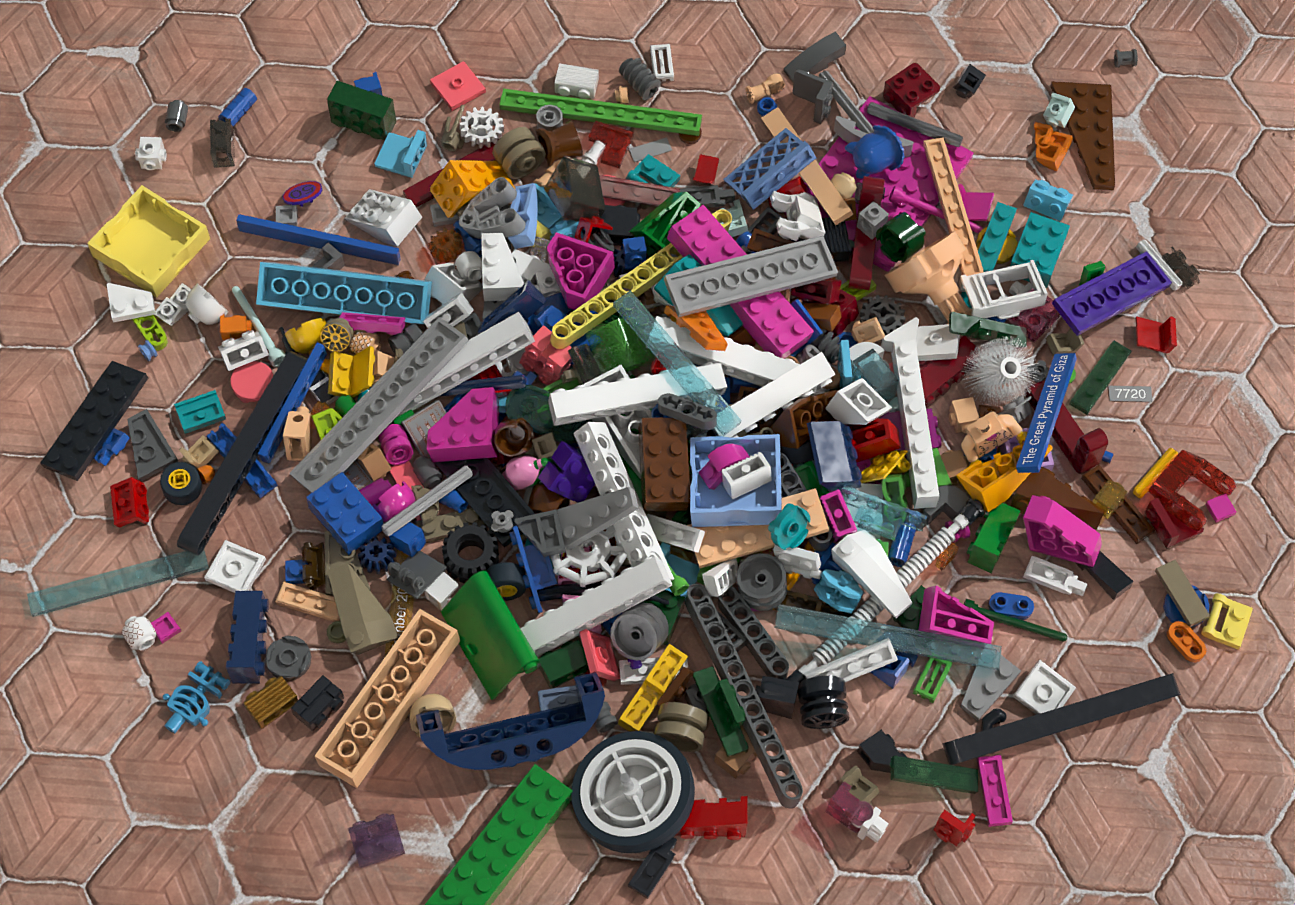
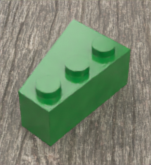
(658, 223)
(992, 537)

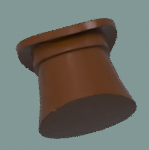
(560, 142)

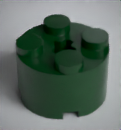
(900, 238)

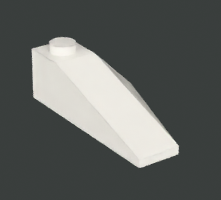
(872, 570)

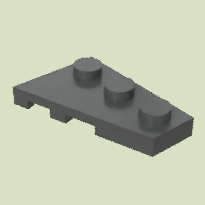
(149, 446)

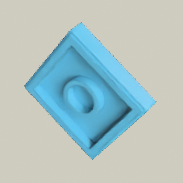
(844, 364)

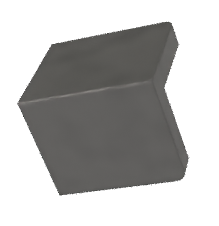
(332, 258)

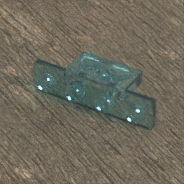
(880, 515)

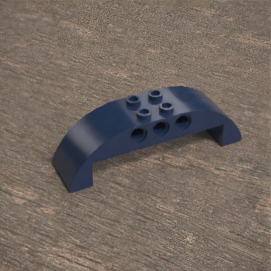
(517, 738)

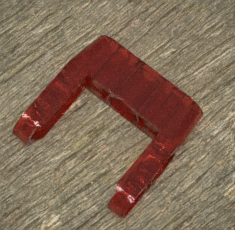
(1176, 475)

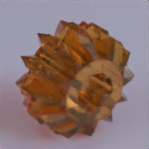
(446, 245)

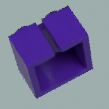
(574, 480)

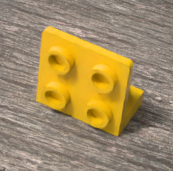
(350, 373)

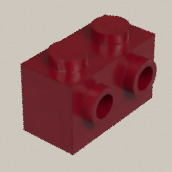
(823, 291)

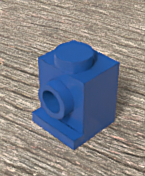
(370, 84)
(634, 252)

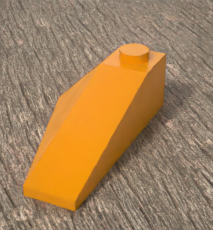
(994, 479)

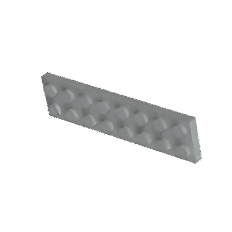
(750, 276)

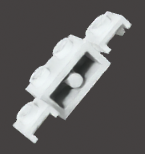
(802, 215)

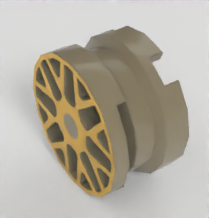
(336, 334)

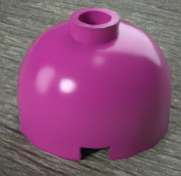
(394, 501)

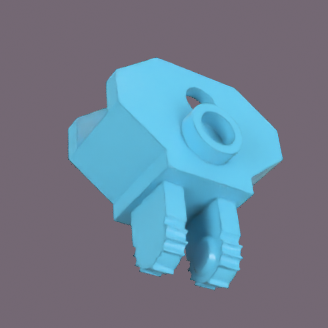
(839, 590)

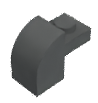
(950, 502)

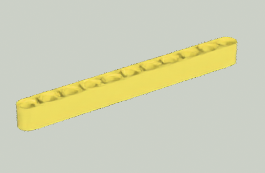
(613, 292)

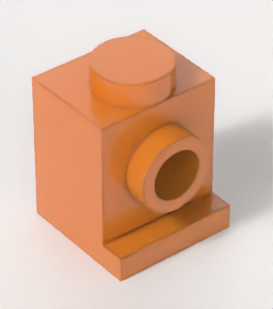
(234, 326)

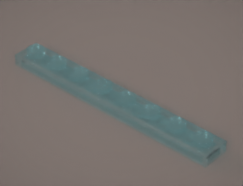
(675, 360)

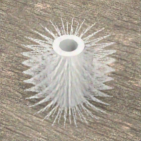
(1000, 371)

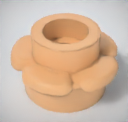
(622, 95)

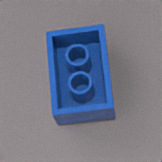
(345, 513)

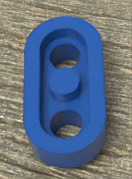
(1011, 605)

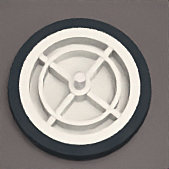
(633, 792)

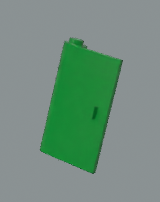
(489, 634)

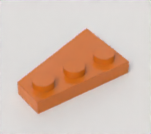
(701, 328)

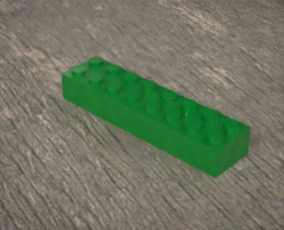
(505, 841)

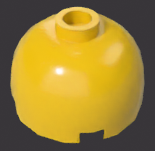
(306, 336)

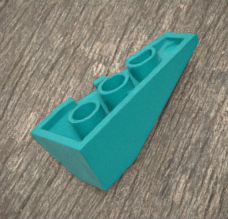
(723, 317)

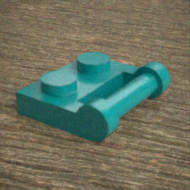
(654, 172)

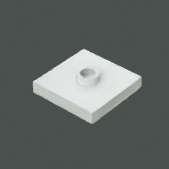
(936, 343)
(234, 567)
(1043, 689)

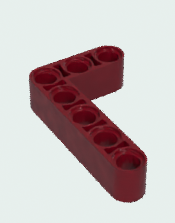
(864, 246)
(1080, 449)

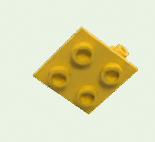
(885, 465)

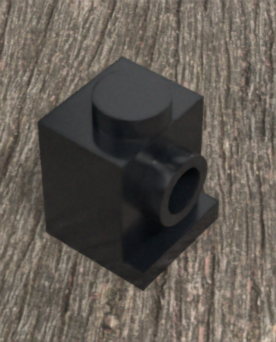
(972, 77)

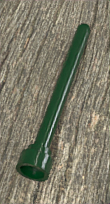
(1014, 622)

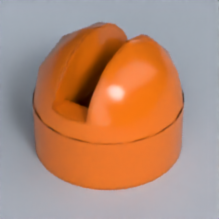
(206, 473)

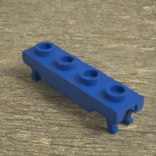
(257, 478)

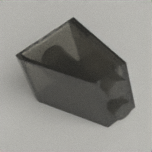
(576, 189)

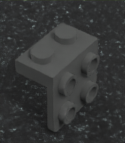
(815, 90)

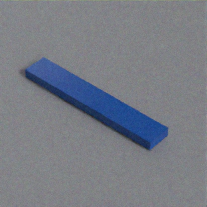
(293, 402)

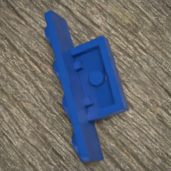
(537, 568)

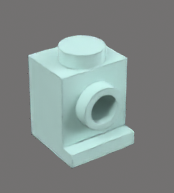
(1065, 108)

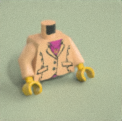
(990, 433)

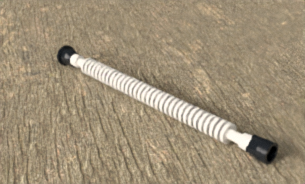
(907, 573)

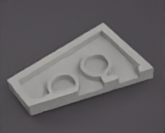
(987, 687)

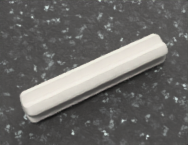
(1144, 246)

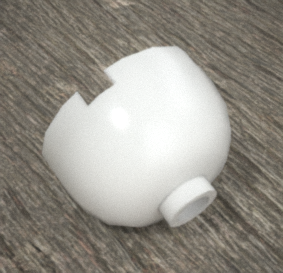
(204, 306)

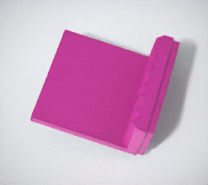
(976, 204)

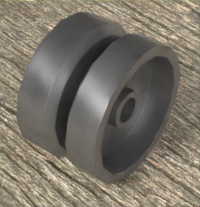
(639, 631)

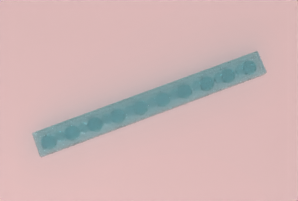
(901, 638)

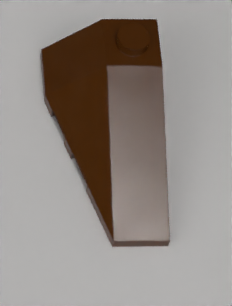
(794, 420)

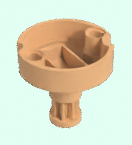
(932, 274)

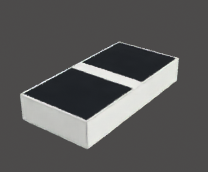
(320, 388)

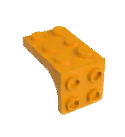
(463, 181)

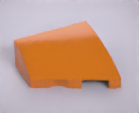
(1050, 146)

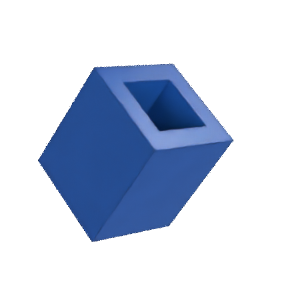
(408, 539)

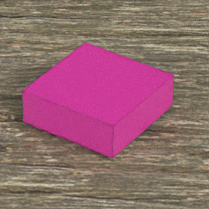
(1220, 508)
(165, 627)

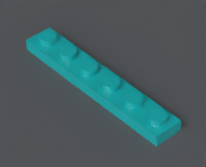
(994, 239)

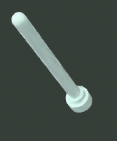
(275, 354)

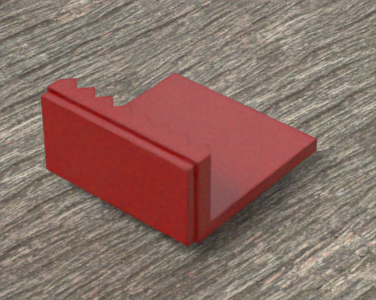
(1156, 335)

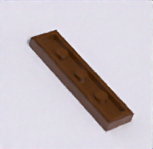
(1126, 514)

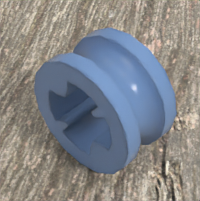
(147, 350)

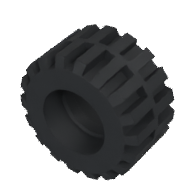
(469, 536)

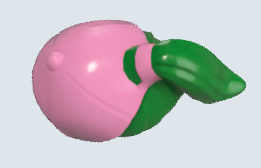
(525, 470)

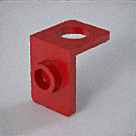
(706, 169)
(588, 224)

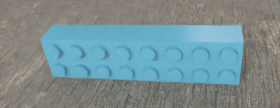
(342, 292)

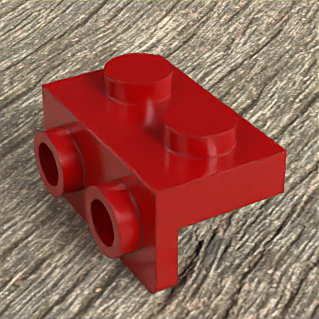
(952, 829)

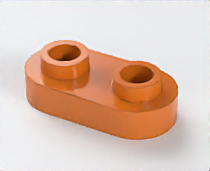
(1187, 642)

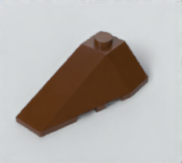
(1047, 485)

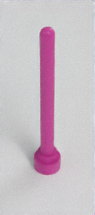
(898, 196)

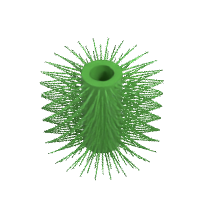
(622, 344)

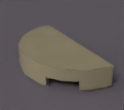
(429, 514)

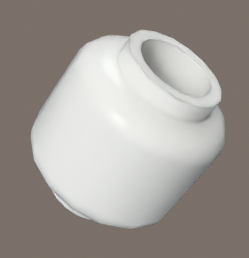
(469, 266)

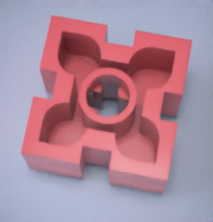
(544, 358)

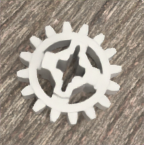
(481, 127)

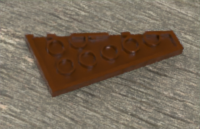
(1092, 129)

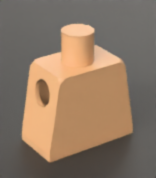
(298, 427)

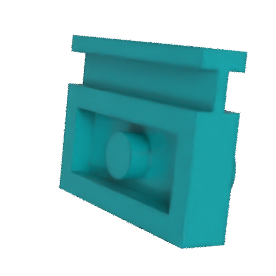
(200, 411)

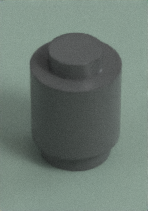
(176, 115)
(427, 472)

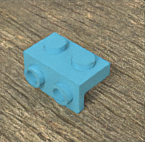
(1048, 199)
(547, 211)

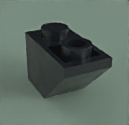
(878, 751)

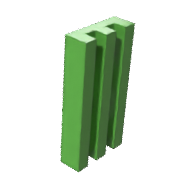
(924, 693)

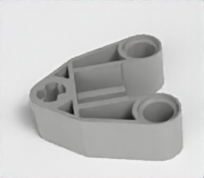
(483, 211)

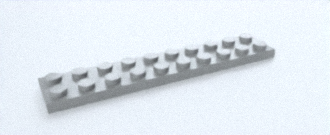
(380, 405)

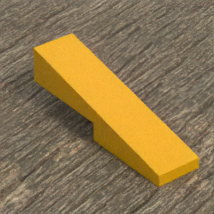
(652, 689)

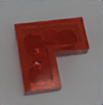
(616, 142)

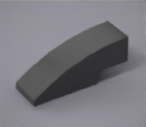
(817, 56)

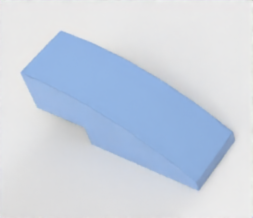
(526, 206)

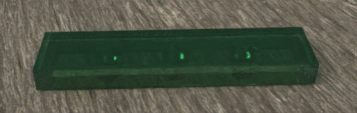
(1100, 377)
(934, 774)

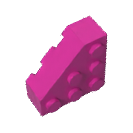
(578, 268)
(466, 428)
(1059, 532)

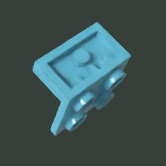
(402, 153)

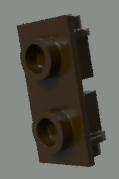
(314, 572)

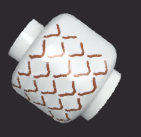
(139, 633)

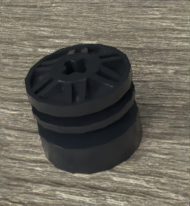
(823, 702)

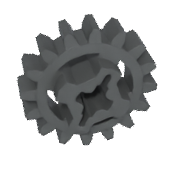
(887, 312)

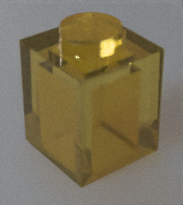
(1110, 497)

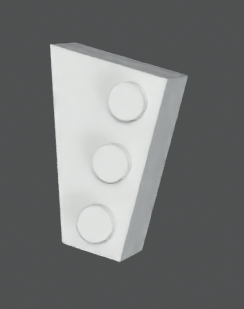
(499, 269)

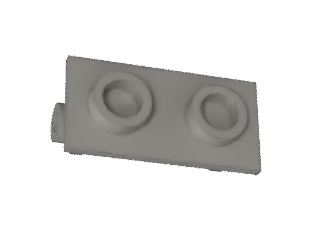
(1018, 408)

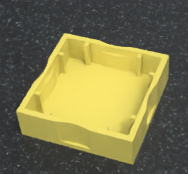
(149, 241)

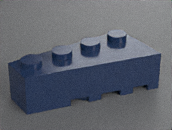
(247, 635)

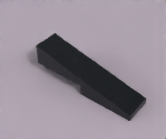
(1108, 576)

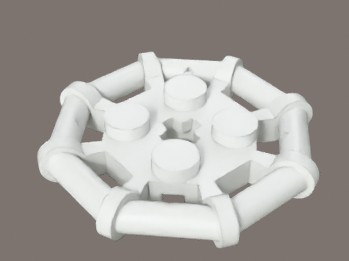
(591, 560)

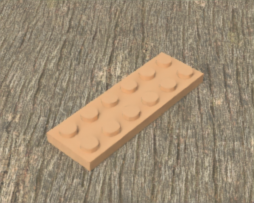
(732, 542)

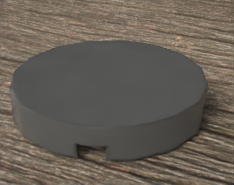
(288, 658)

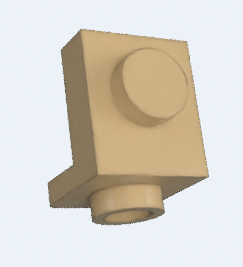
(199, 453)

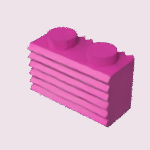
(837, 515)

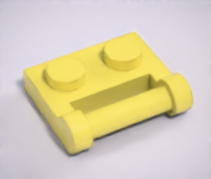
(1234, 622)

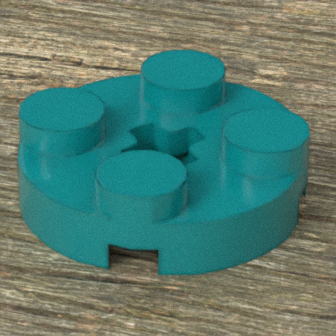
(793, 517)

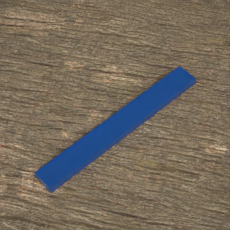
(318, 239)

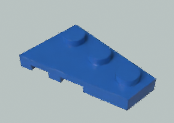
(550, 316)

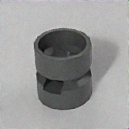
(405, 340)

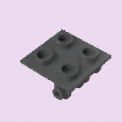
(415, 573)

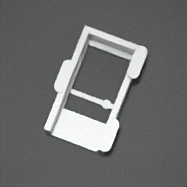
(1005, 307)

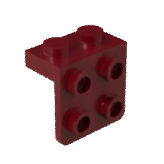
(910, 89)
(848, 310)
(1168, 527)

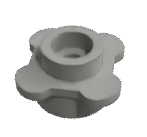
(502, 526)

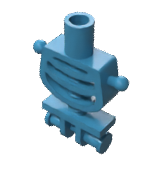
(182, 710)

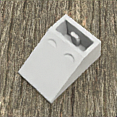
(384, 216)

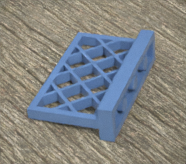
(775, 175)

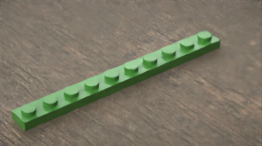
(604, 112)

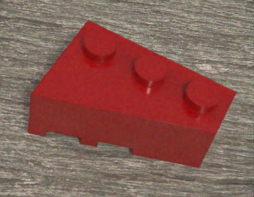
(874, 438)
(717, 820)

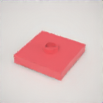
(457, 85)
(599, 655)

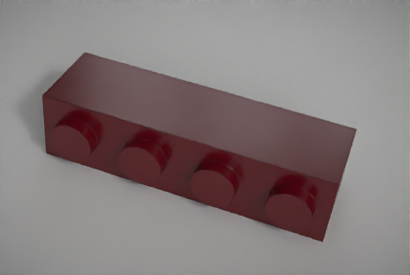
(941, 374)

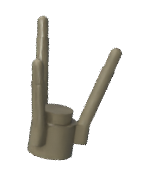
(451, 139)

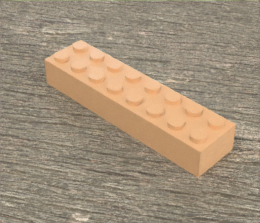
(387, 698)

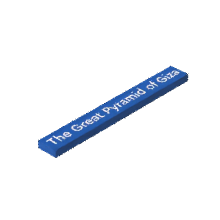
(1046, 413)

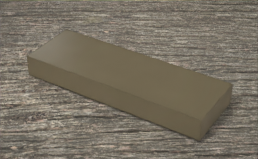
(1182, 593)

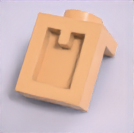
(867, 331)

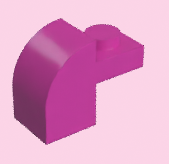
(720, 459)

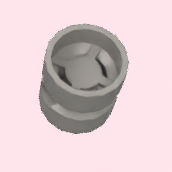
(549, 117)

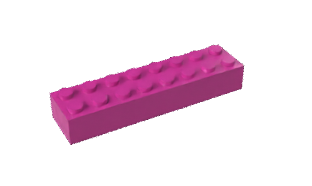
(767, 317)

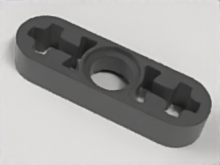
(701, 417)

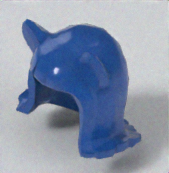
(876, 152)

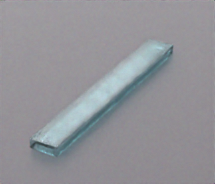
(116, 582)

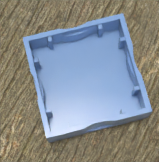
(715, 506)

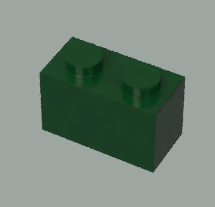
(563, 664)

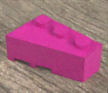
(949, 617)

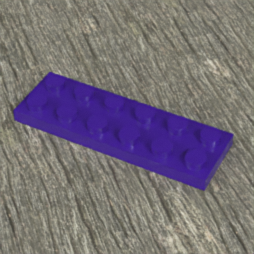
(1111, 293)

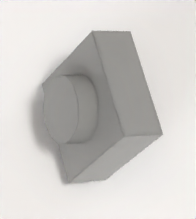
(287, 214)

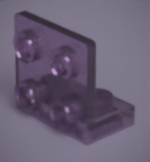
(376, 840)

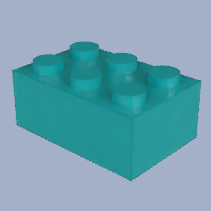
(1041, 242)

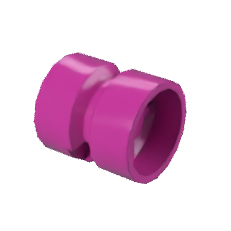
(395, 444)

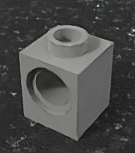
(872, 219)

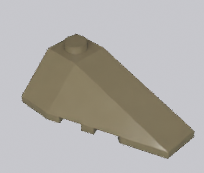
(360, 613)

